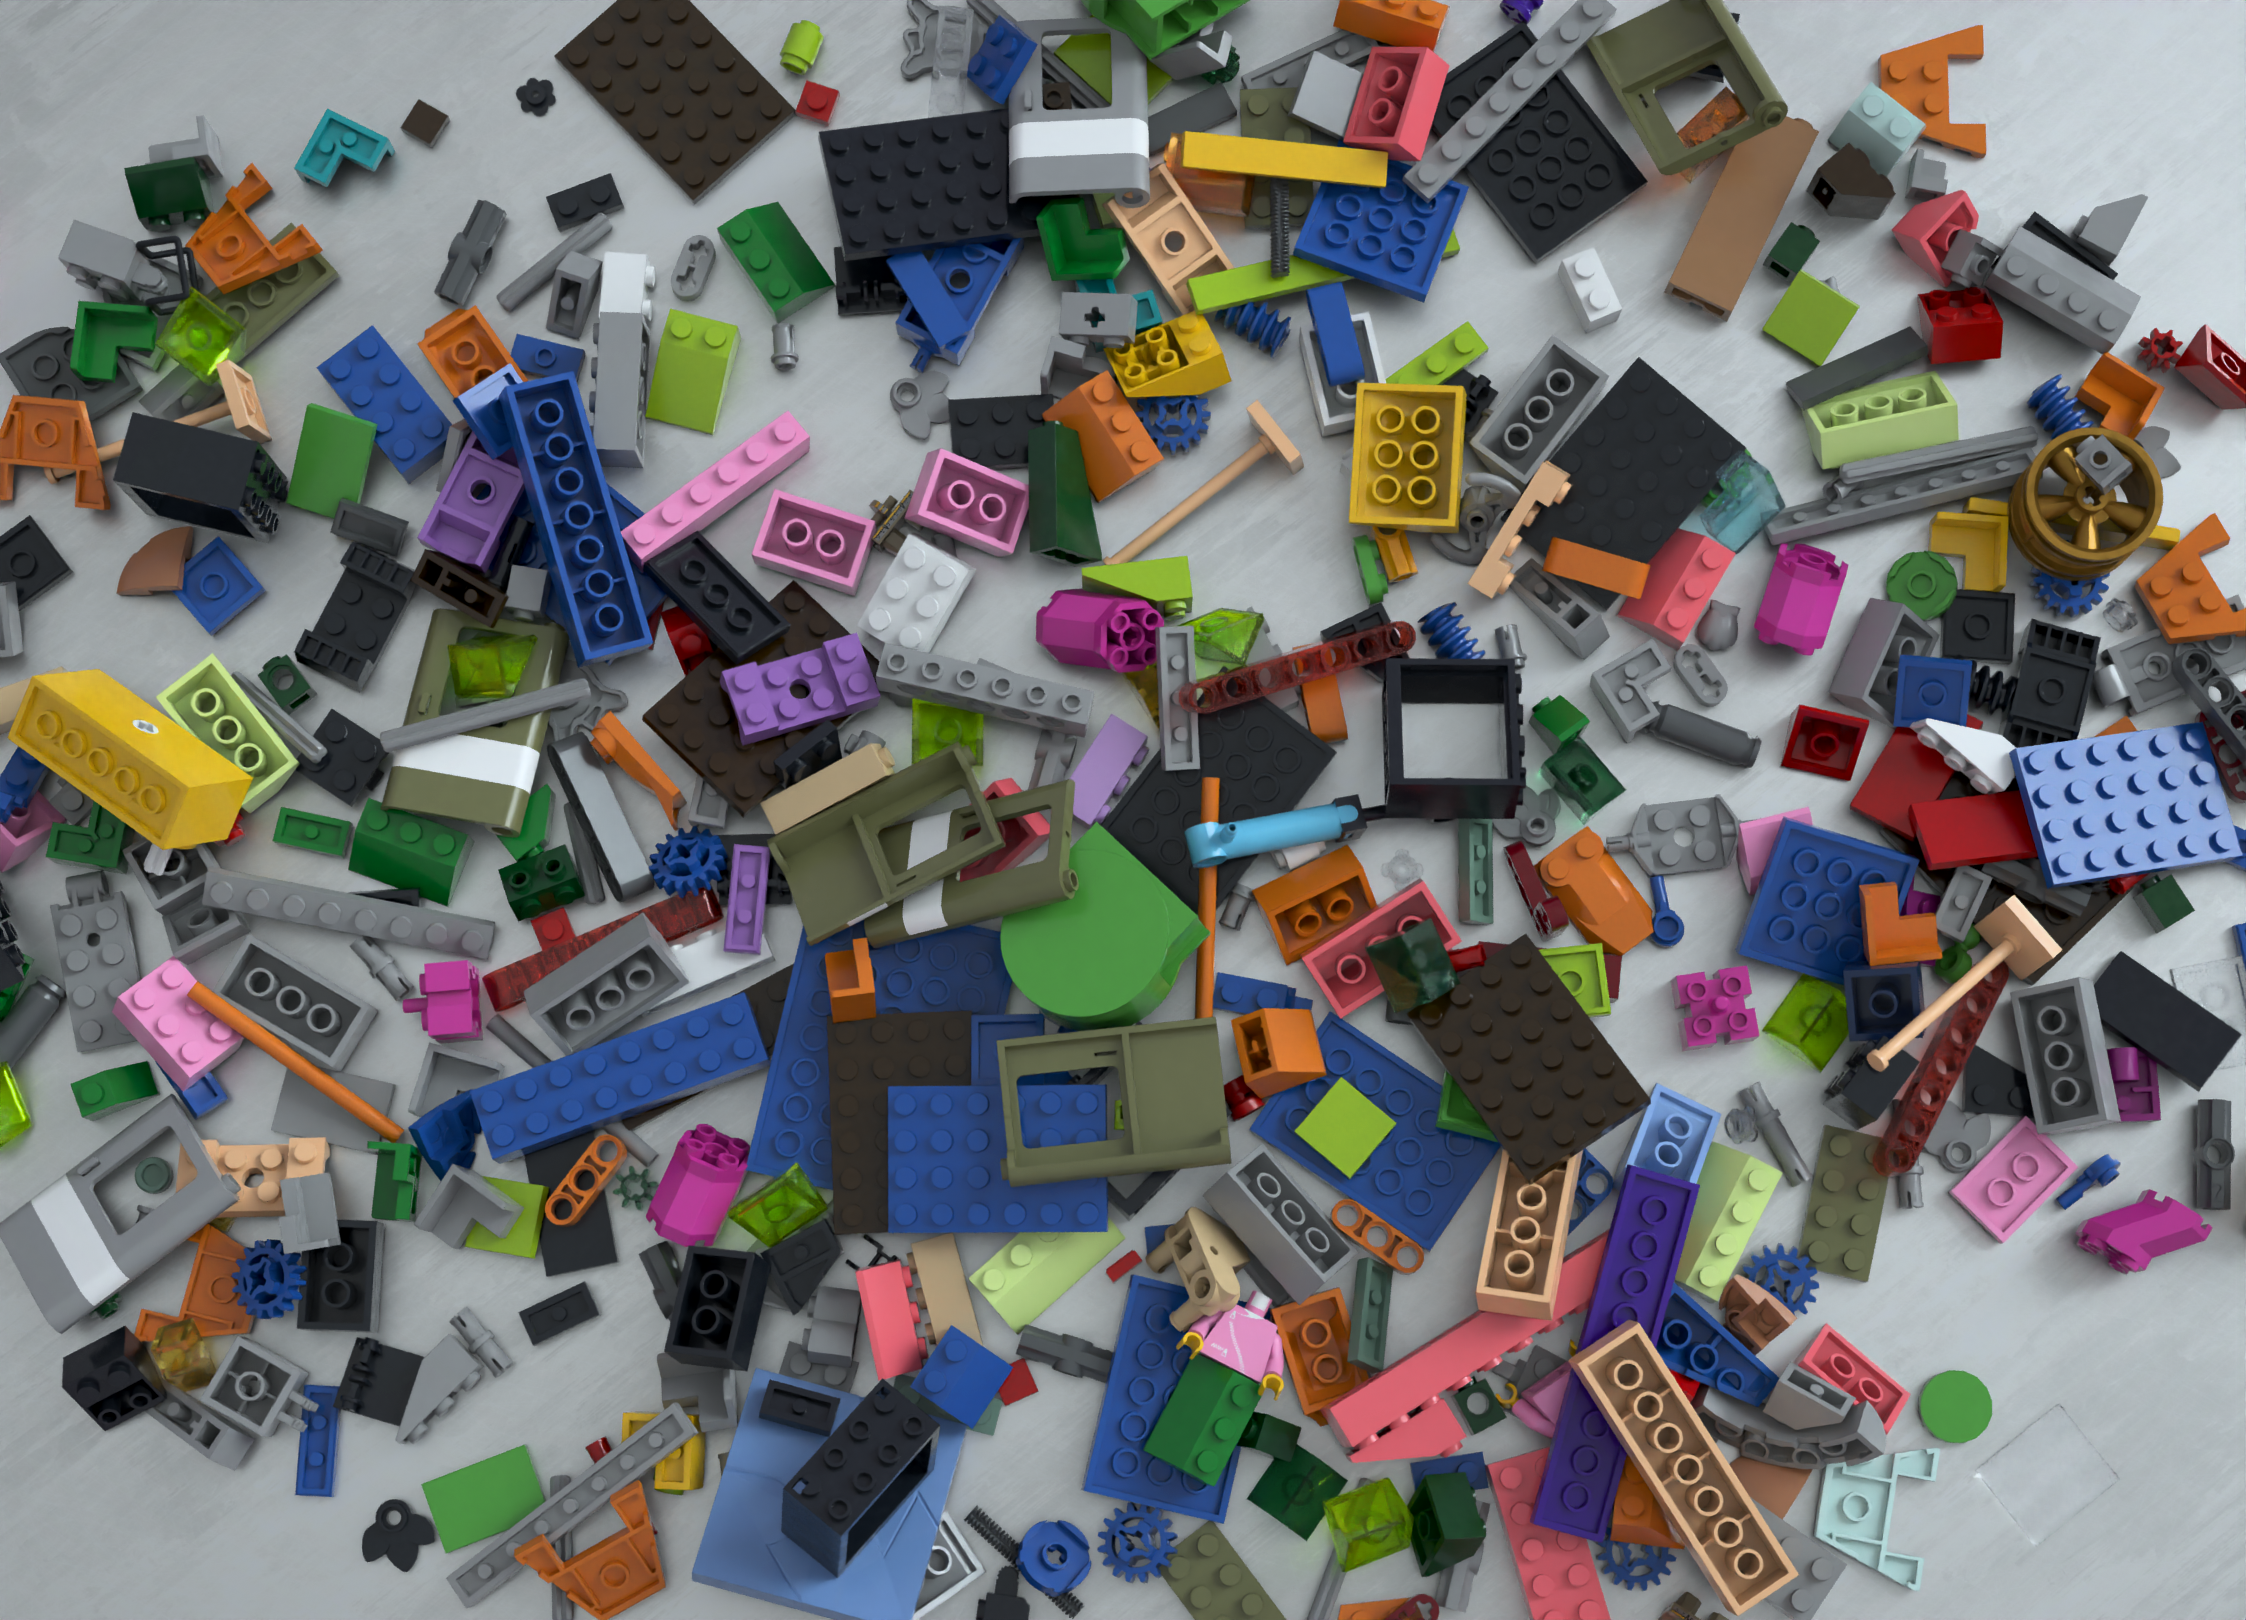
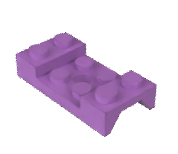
(472, 527)
(836, 682)

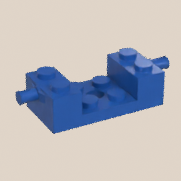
(985, 268)

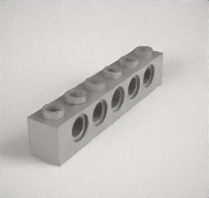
(984, 690)

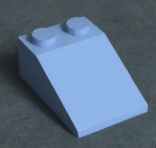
(1670, 1137)

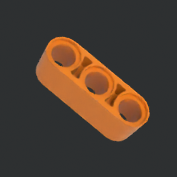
(1596, 567)
(1323, 704)
(569, 1189)
(1394, 1238)

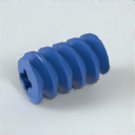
(1257, 324)
(2056, 408)
(1448, 634)

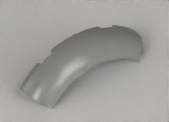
(1766, 1440)

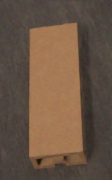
(1740, 217)

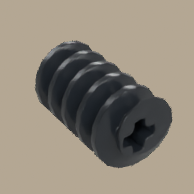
(1989, 689)

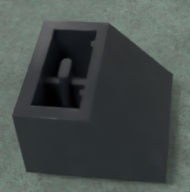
(113, 1378)

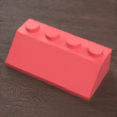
(1341, 960)

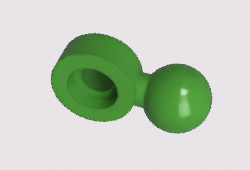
(1955, 959)

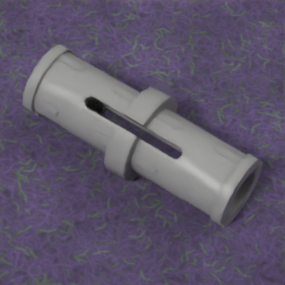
(382, 967)
(481, 1342)

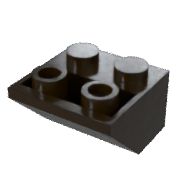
(1850, 186)

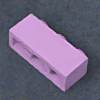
(1105, 770)

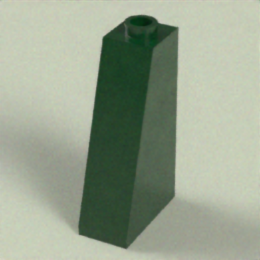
(1060, 498)

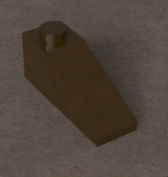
(460, 587)

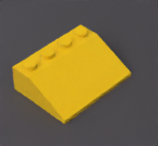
(1408, 457)

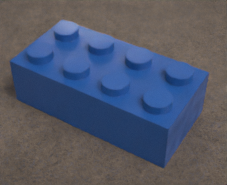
(384, 392)

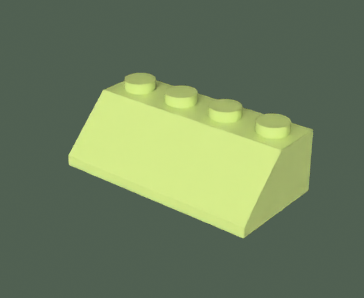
(1882, 420)
(224, 718)
(1723, 1219)
(1039, 1269)

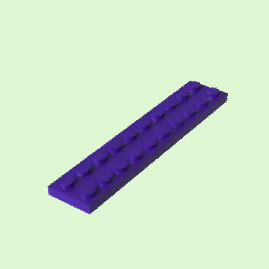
(1630, 1285)

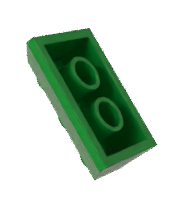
(775, 259)
(409, 852)
(1203, 1420)

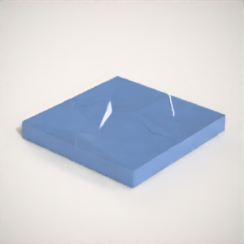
(752, 1556)

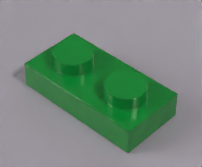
(312, 832)

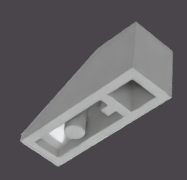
(1560, 609)
(201, 1427)

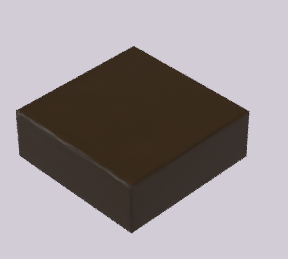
(425, 123)

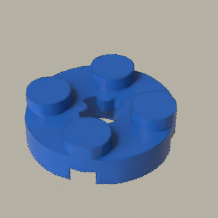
(1034, 1561)

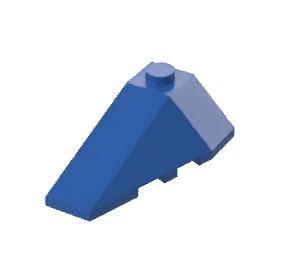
(1708, 1353)

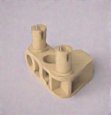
(1207, 1261)

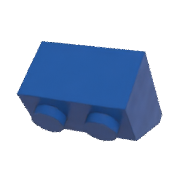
(961, 1377)

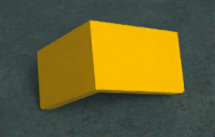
(1976, 539)
(684, 1466)

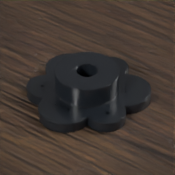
(538, 104)

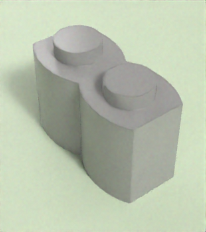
(833, 1326)

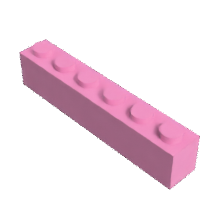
(717, 489)

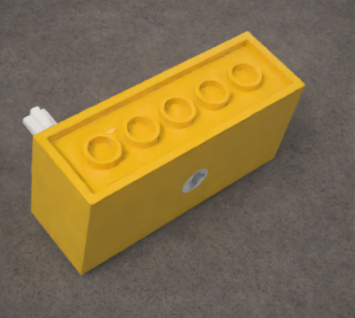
(130, 760)

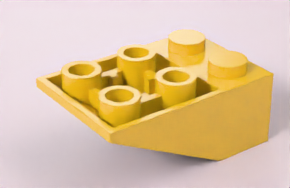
(1171, 360)

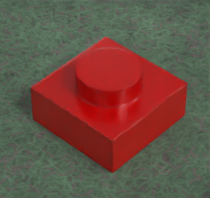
(817, 103)
(553, 928)

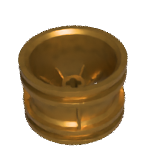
(2083, 556)

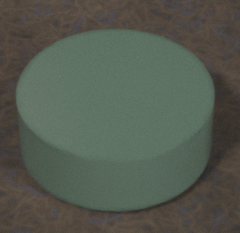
(154, 1175)

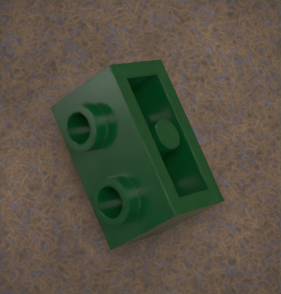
(541, 883)

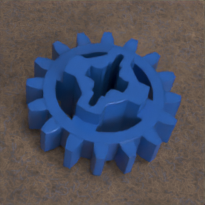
(1182, 427)
(2070, 593)
(688, 861)
(1794, 1276)
(268, 1279)
(1129, 1554)
(1626, 1566)

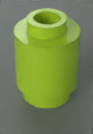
(801, 47)

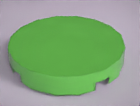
(1923, 584)
(1955, 1406)

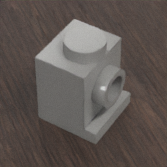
(1970, 258)
(2105, 475)

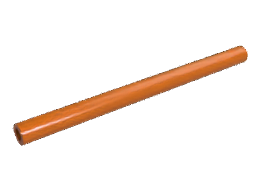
(1207, 908)
(295, 1062)

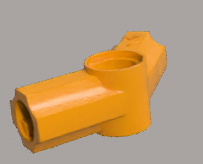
(1395, 554)

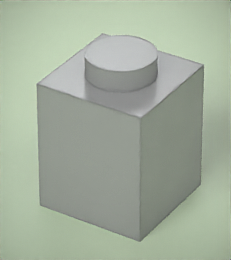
(528, 593)

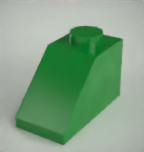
(1557, 722)
(535, 828)
(114, 1090)

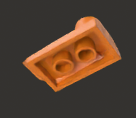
(465, 350)
(616, 744)
(1596, 893)
(1316, 1350)

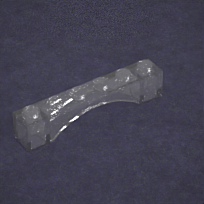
(950, 61)

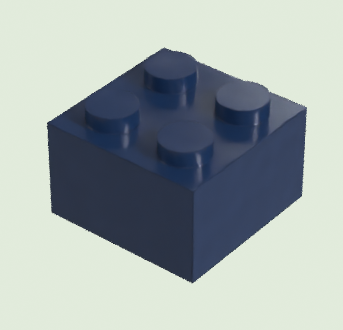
(1882, 998)

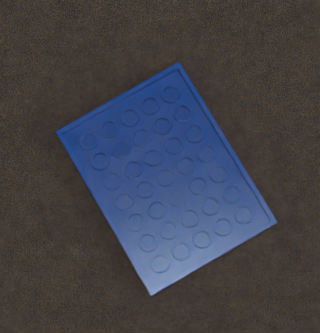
(925, 974)

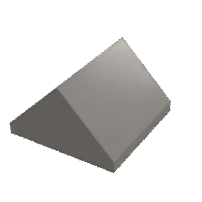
(202, 929)

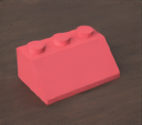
(1397, 101)
(1677, 587)
(891, 1318)
(1848, 1369)

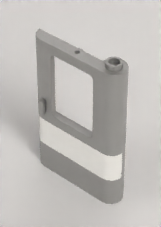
(1081, 147)
(69, 1244)

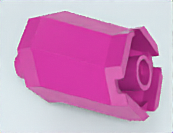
(1800, 598)
(1099, 630)
(699, 1186)
(2141, 1232)

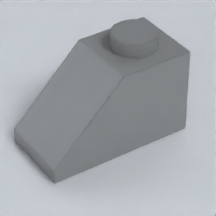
(2108, 227)
(573, 293)
(1806, 1400)

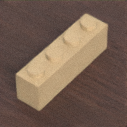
(943, 1288)

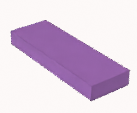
(747, 899)

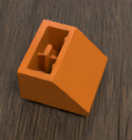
(1277, 1049)

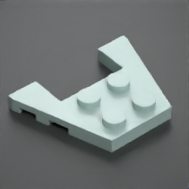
(1858, 1508)

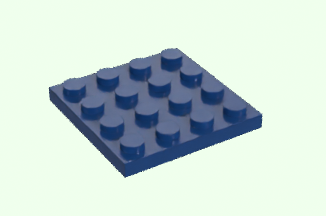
(1381, 232)
(1810, 899)

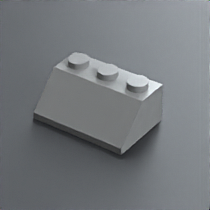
(1871, 662)

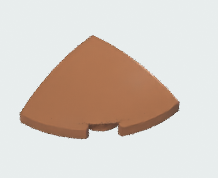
(158, 564)
(1753, 1313)
(1770, 1484)

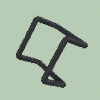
(179, 252)

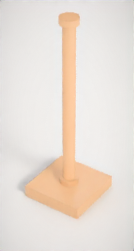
(240, 402)
(1270, 441)
(2014, 938)

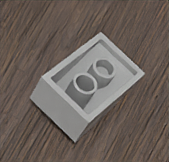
(949, 1568)

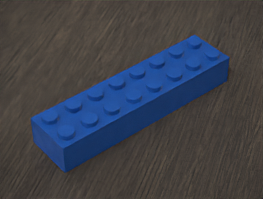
(575, 518)
(620, 1078)

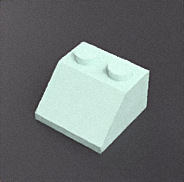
(1878, 128)

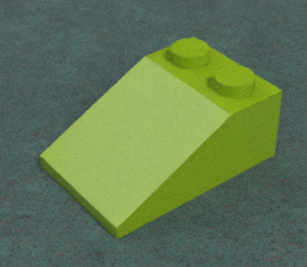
(692, 371)
(1160, 582)

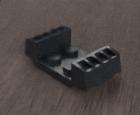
(358, 617)
(2050, 685)

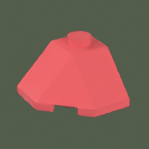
(1932, 228)

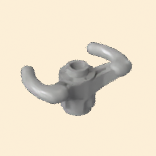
(1478, 514)

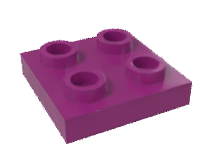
(2135, 1085)

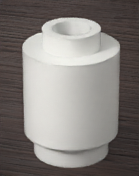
(1297, 856)

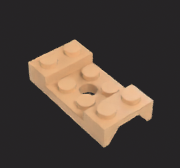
(1148, 227)
(1494, 571)
(273, 1161)

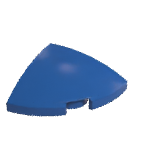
(448, 1134)

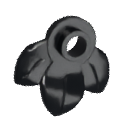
(397, 1541)

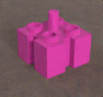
(451, 1002)
(1714, 1008)

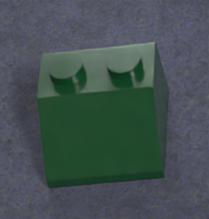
(170, 193)
(1444, 1522)

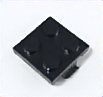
(349, 761)

